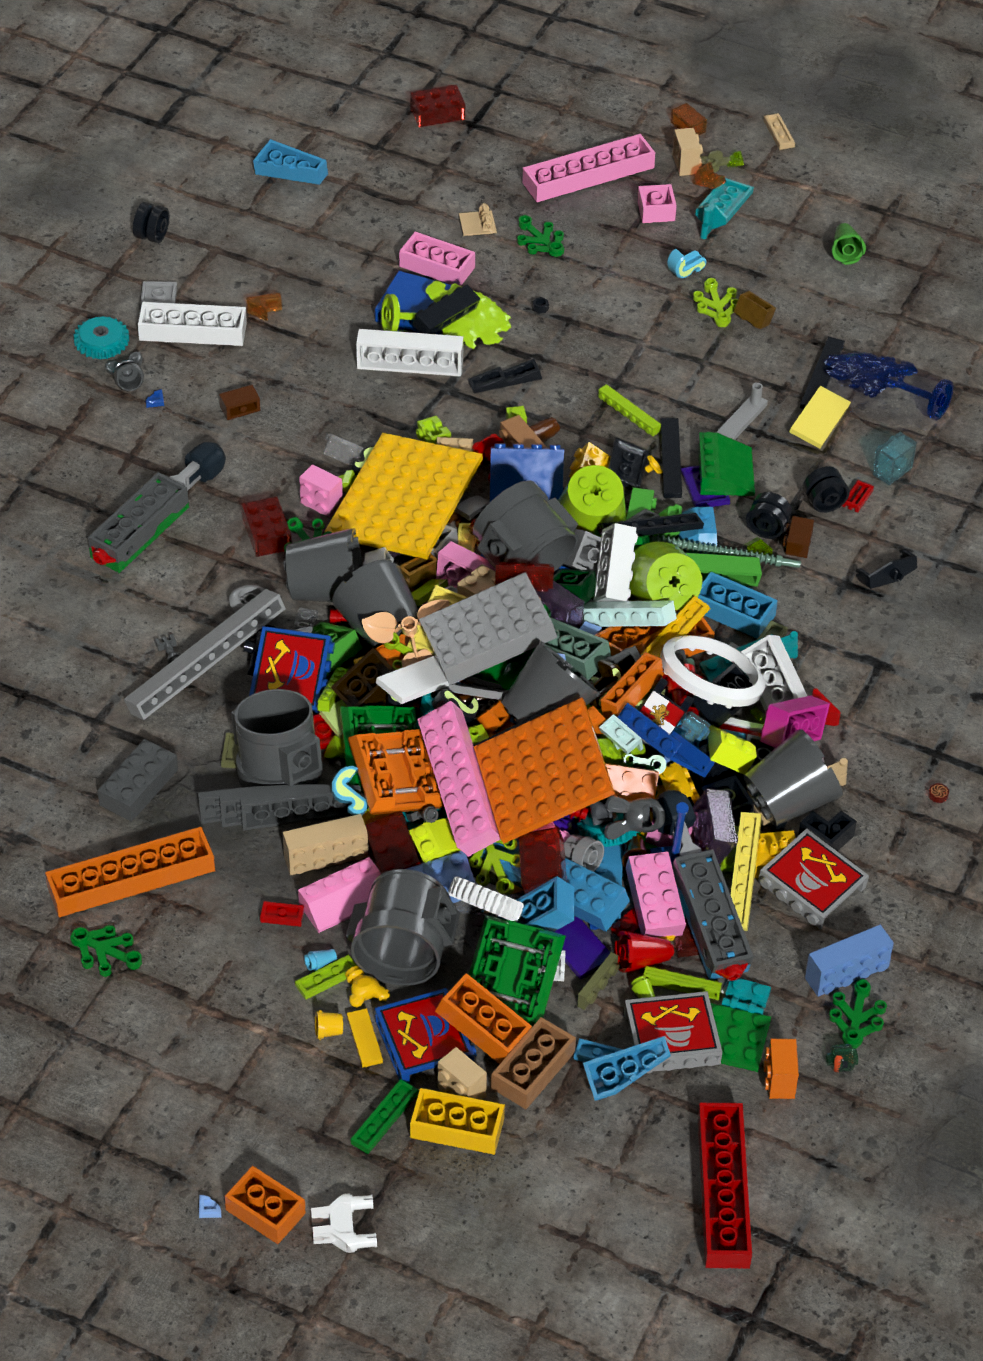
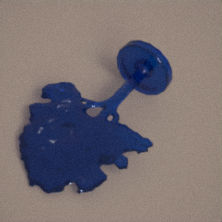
(874, 375)

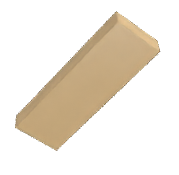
(779, 131)

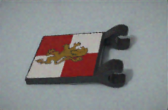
(663, 710)

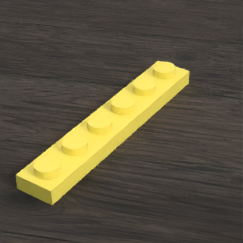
(745, 865)

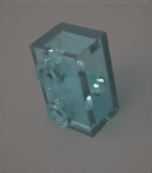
(693, 727)

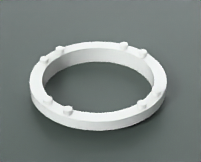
(705, 689)

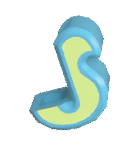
(682, 265)
(345, 794)

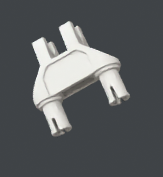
(341, 1225)

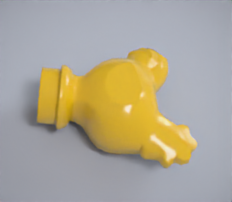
(364, 987)

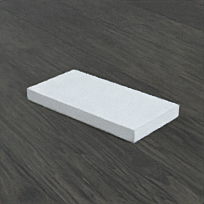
(414, 680)

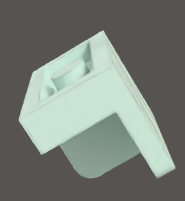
(621, 735)

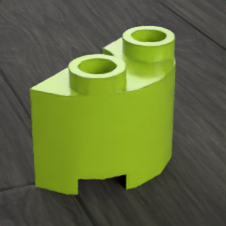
(430, 429)

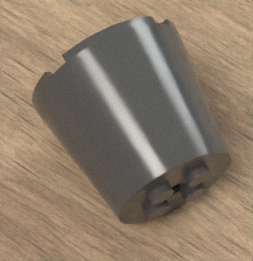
(320, 565)
(373, 590)
(545, 683)
(792, 780)

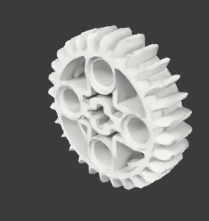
(485, 899)

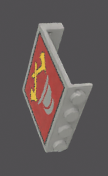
(812, 877)
(685, 1023)

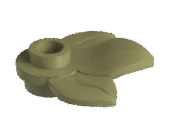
(716, 158)

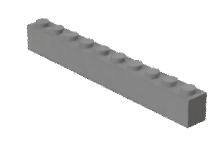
(204, 654)

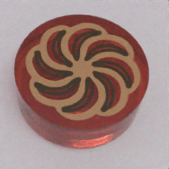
(938, 793)

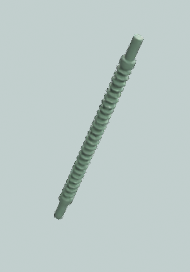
(777, 561)

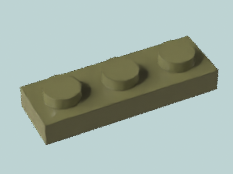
(598, 981)

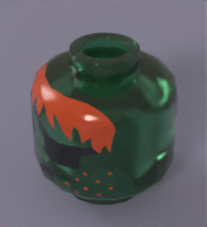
(842, 1057)

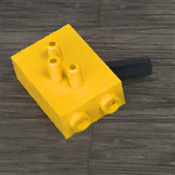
(771, 845)

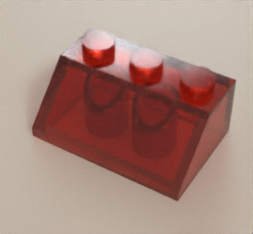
(539, 574)

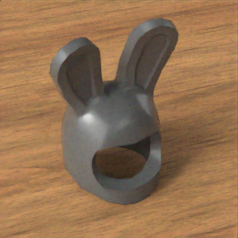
(127, 373)
(635, 814)

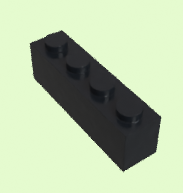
(446, 311)

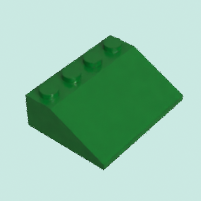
(724, 466)

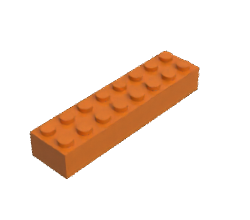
(130, 871)

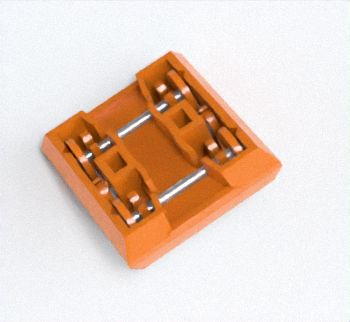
(401, 779)

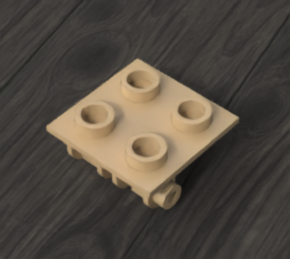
(478, 222)

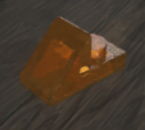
(706, 177)
(262, 304)

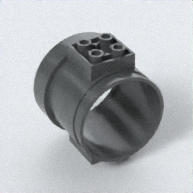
(525, 528)
(276, 740)
(402, 927)

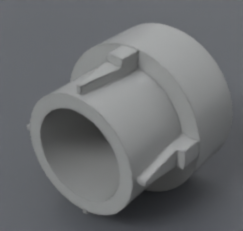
(584, 851)

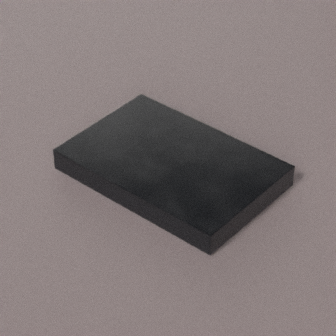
(628, 463)

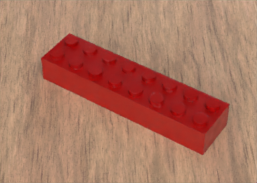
(724, 1186)

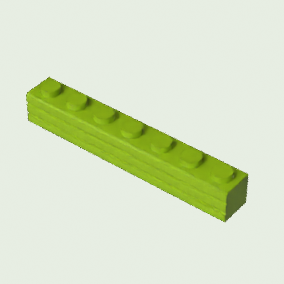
(629, 410)

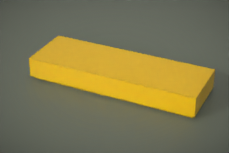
(364, 1038)

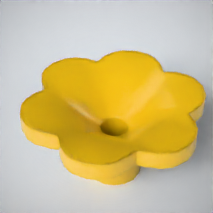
(654, 465)

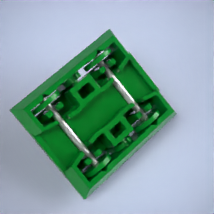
(373, 720)
(516, 968)

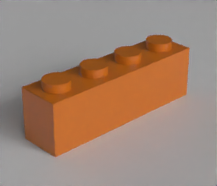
(632, 685)

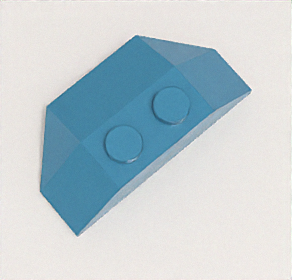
(707, 534)

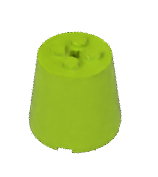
(594, 497)
(656, 565)

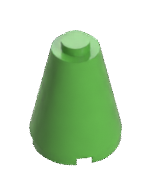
(847, 245)

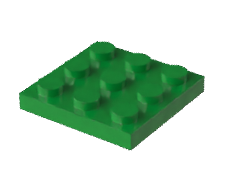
(741, 1036)

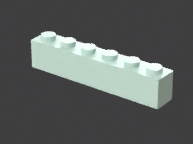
(629, 613)

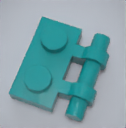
(747, 992)

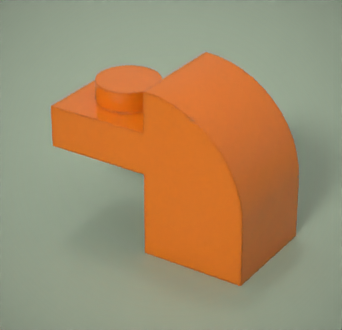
(494, 717)

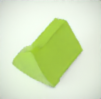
(335, 748)

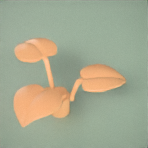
(383, 624)

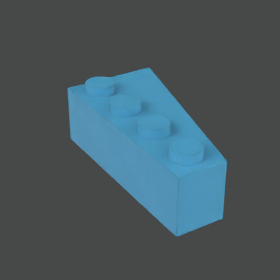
(289, 163)
(612, 866)

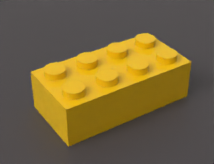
(457, 1121)

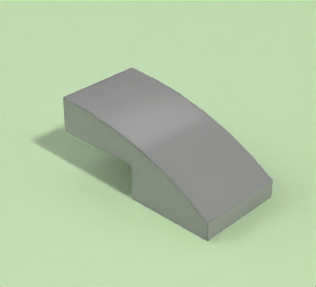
(471, 507)

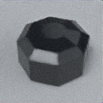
(540, 305)

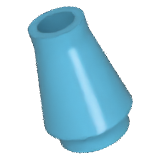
(317, 959)

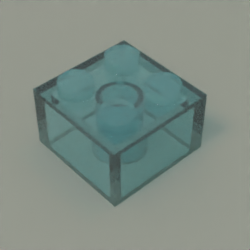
(894, 458)

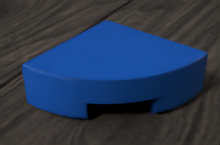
(155, 399)

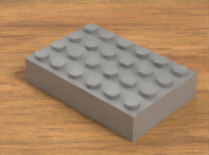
(488, 628)

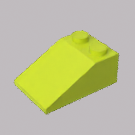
(730, 750)
(434, 839)

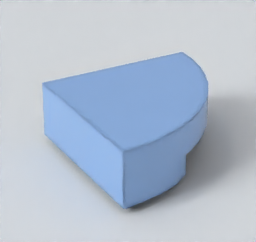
(208, 1208)

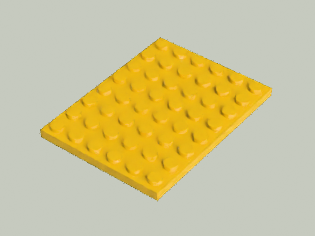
(405, 494)

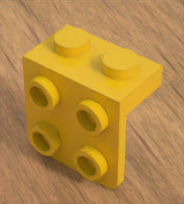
(588, 456)
(678, 778)

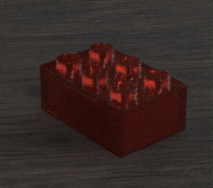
(437, 105)
(266, 526)
(392, 843)
(541, 857)

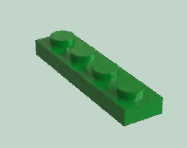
(384, 1116)

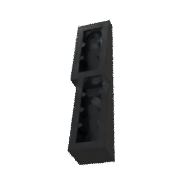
(497, 378)

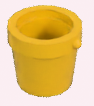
(328, 1024)

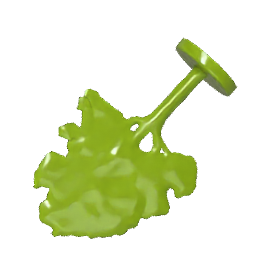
(481, 322)

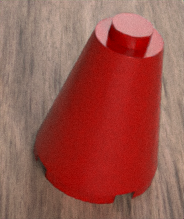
(640, 950)

